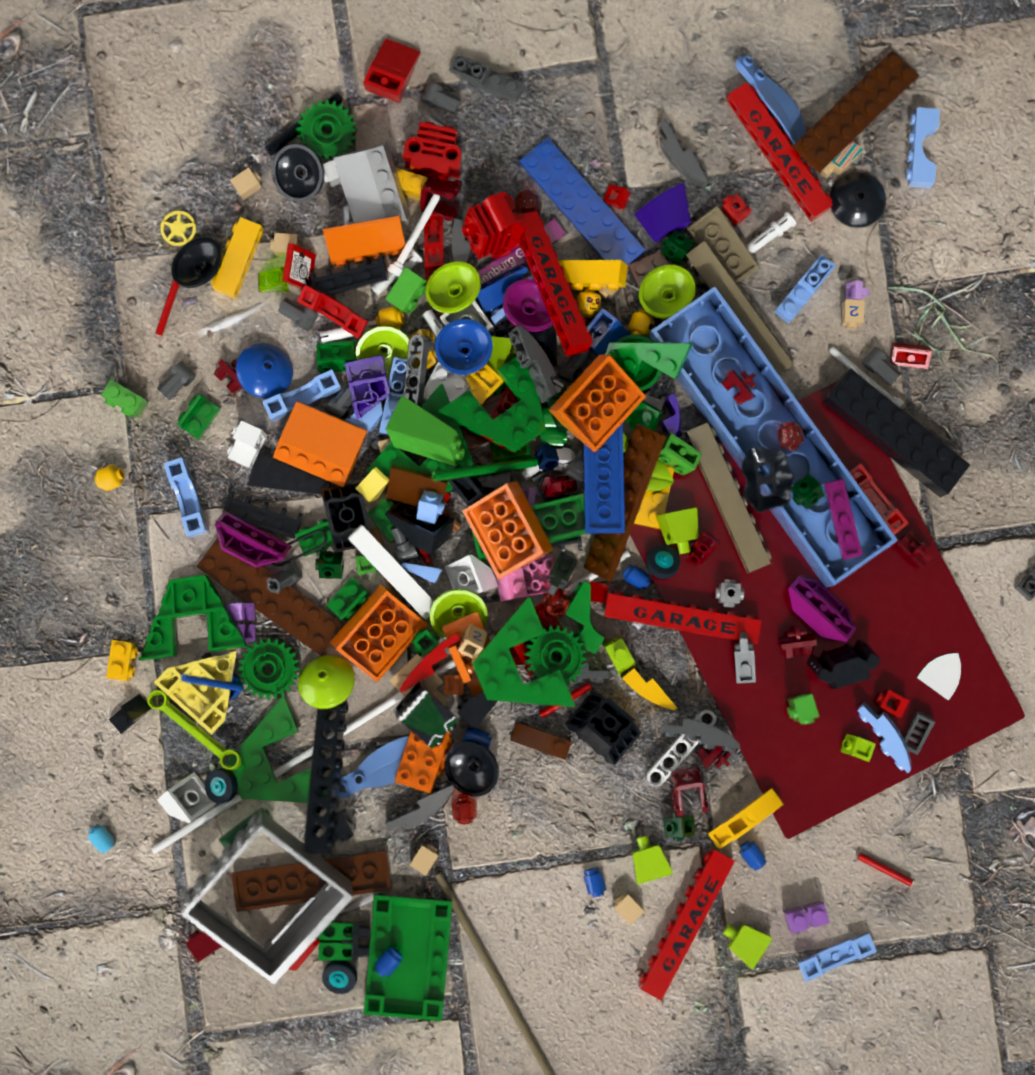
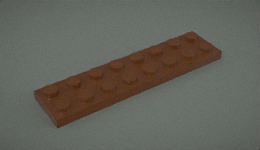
(855, 111)
(638, 468)
(286, 609)
(299, 883)

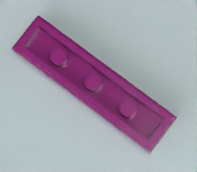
(842, 519)

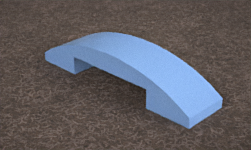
(836, 956)

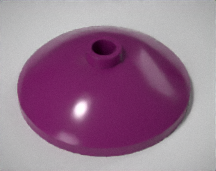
(525, 296)

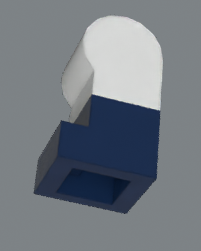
(554, 458)

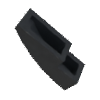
(468, 488)

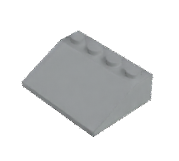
(371, 184)

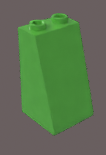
(423, 434)

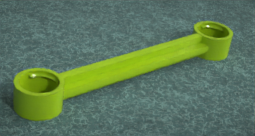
(193, 729)

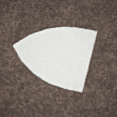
(942, 674)

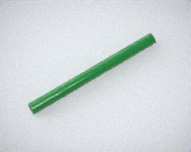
(484, 469)

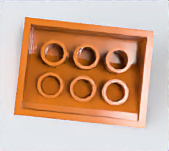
(364, 240)
(597, 402)
(320, 444)
(507, 529)
(376, 635)

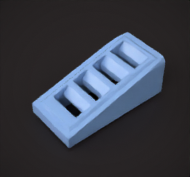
(428, 573)

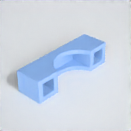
(921, 170)
(314, 391)
(185, 491)

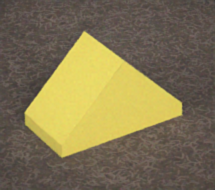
(373, 485)

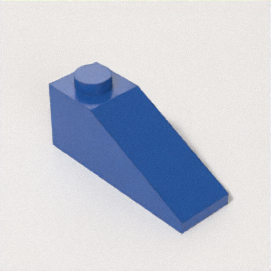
(493, 290)

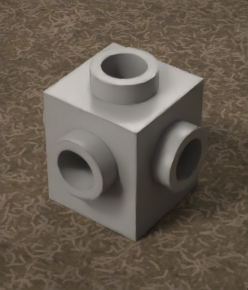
(722, 596)

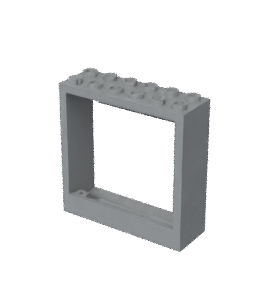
(298, 932)

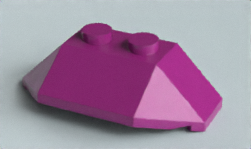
(249, 542)
(821, 609)

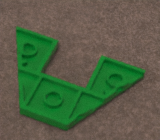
(663, 356)
(514, 426)
(395, 456)
(191, 598)
(500, 675)
(255, 774)

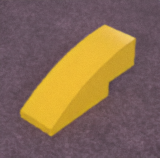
(649, 690)

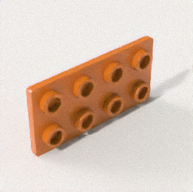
(463, 662)
(421, 763)

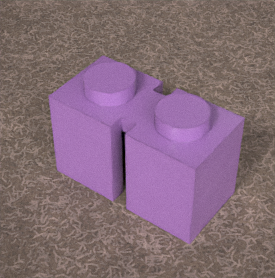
(243, 612)
(799, 921)

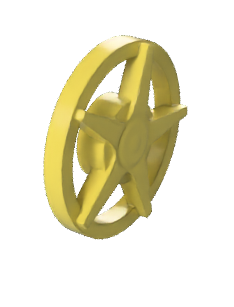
(178, 228)

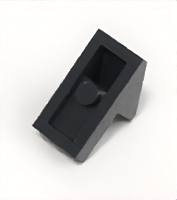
(130, 713)

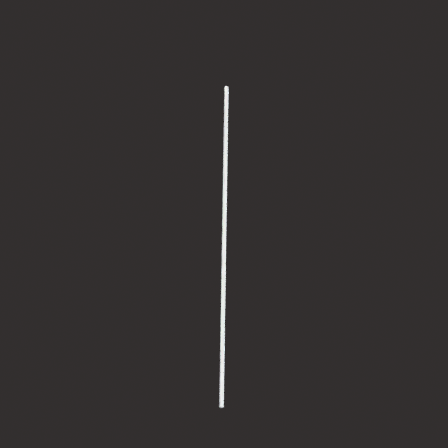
(350, 727)

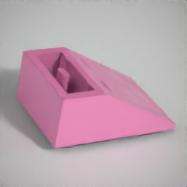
(528, 580)

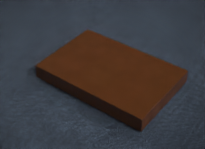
(408, 485)

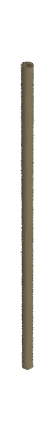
(493, 974)

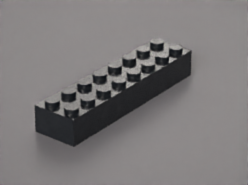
(895, 433)

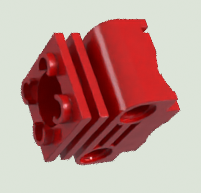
(434, 152)
(493, 226)

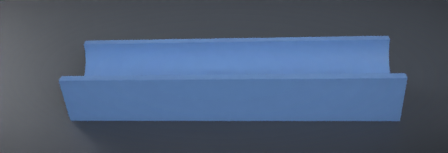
(725, 345)

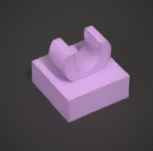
(855, 290)
(530, 494)

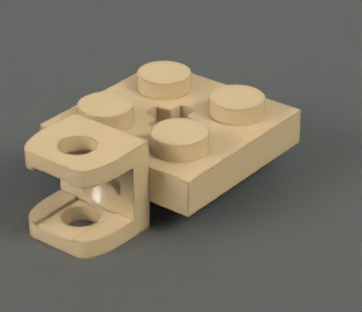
(431, 682)

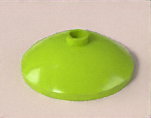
(450, 280)
(665, 282)
(383, 336)
(444, 607)
(330, 689)

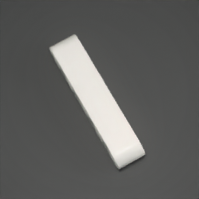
(677, 757)

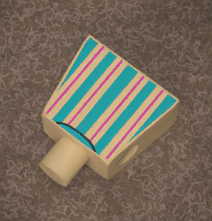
(843, 160)

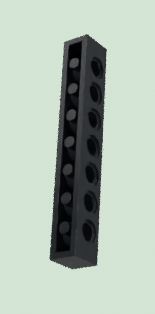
(318, 783)

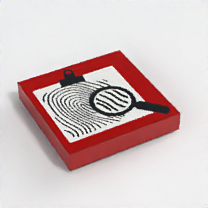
(298, 266)

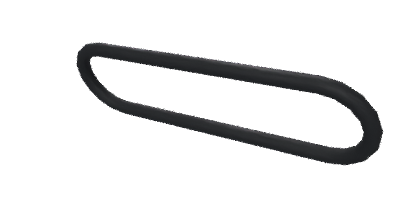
(307, 552)

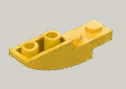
(745, 819)

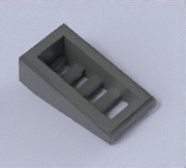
(911, 729)

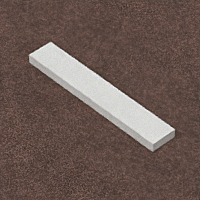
(392, 571)

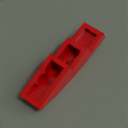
(433, 244)
(424, 668)

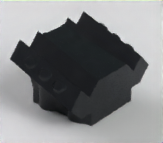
(344, 514)
(844, 664)
(604, 727)

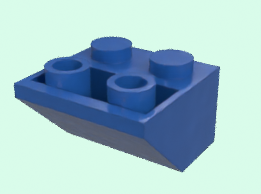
(604, 330)

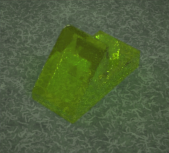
(272, 281)

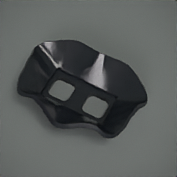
(780, 478)

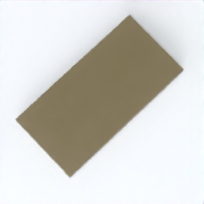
(725, 243)

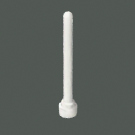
(397, 267)
(849, 364)

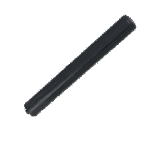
(292, 133)

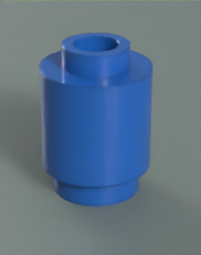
(636, 577)
(477, 735)
(752, 855)
(594, 882)
(388, 962)

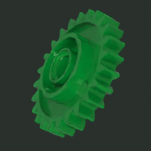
(327, 116)
(564, 645)
(254, 668)

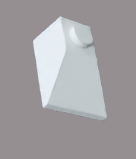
(471, 575)
(186, 799)

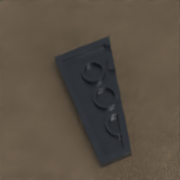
(279, 475)

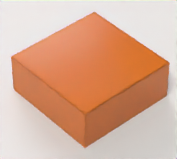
(453, 685)

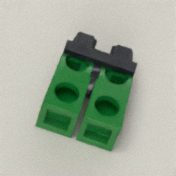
(348, 941)

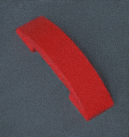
(333, 310)
(888, 513)

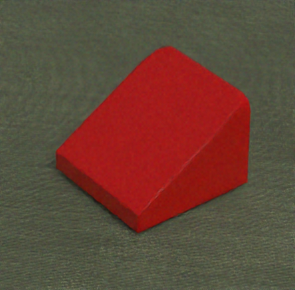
(616, 196)
(599, 592)

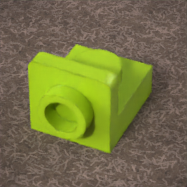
(857, 747)

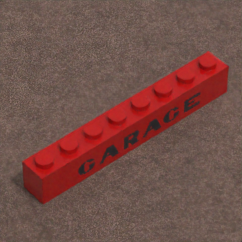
(779, 152)
(553, 286)
(681, 618)
(686, 923)

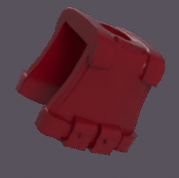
(446, 189)
(680, 784)

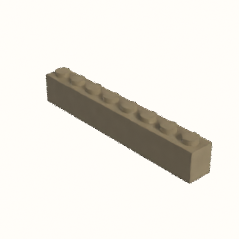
(716, 275)
(728, 499)

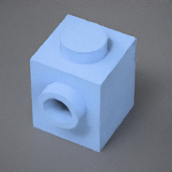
(430, 507)

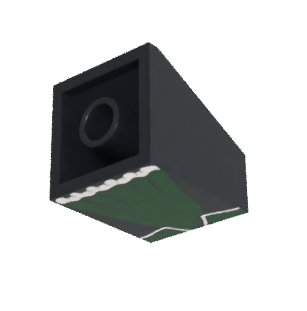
(425, 715)

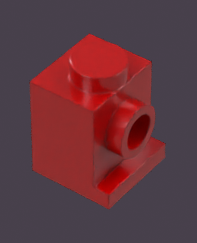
(735, 215)
(898, 706)

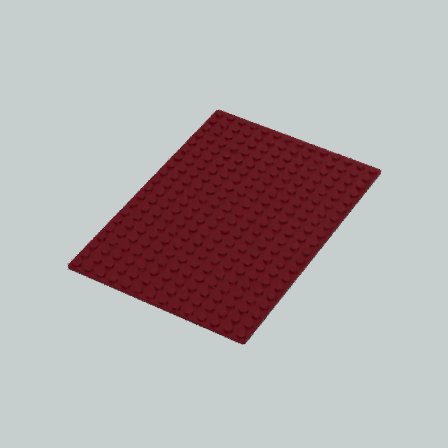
(897, 610)

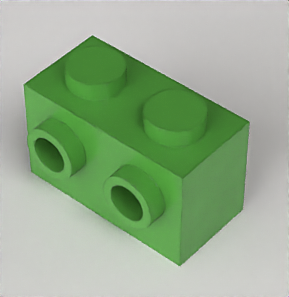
(407, 291)
(122, 397)
(679, 455)
(802, 709)

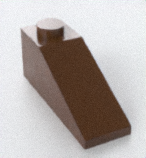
(541, 741)

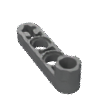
(422, 345)

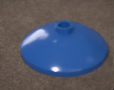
(461, 336)
(256, 377)

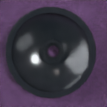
(289, 176)
(855, 211)
(197, 262)
(468, 776)

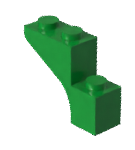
(580, 612)

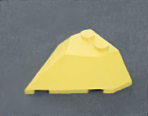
(201, 702)

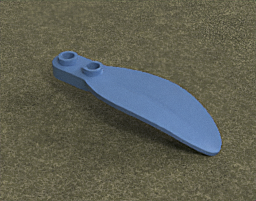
(774, 97)
(377, 769)

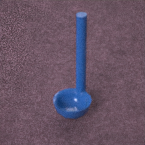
(235, 686)

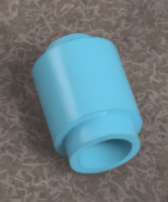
(101, 838)

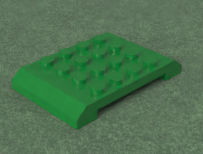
(421, 934)

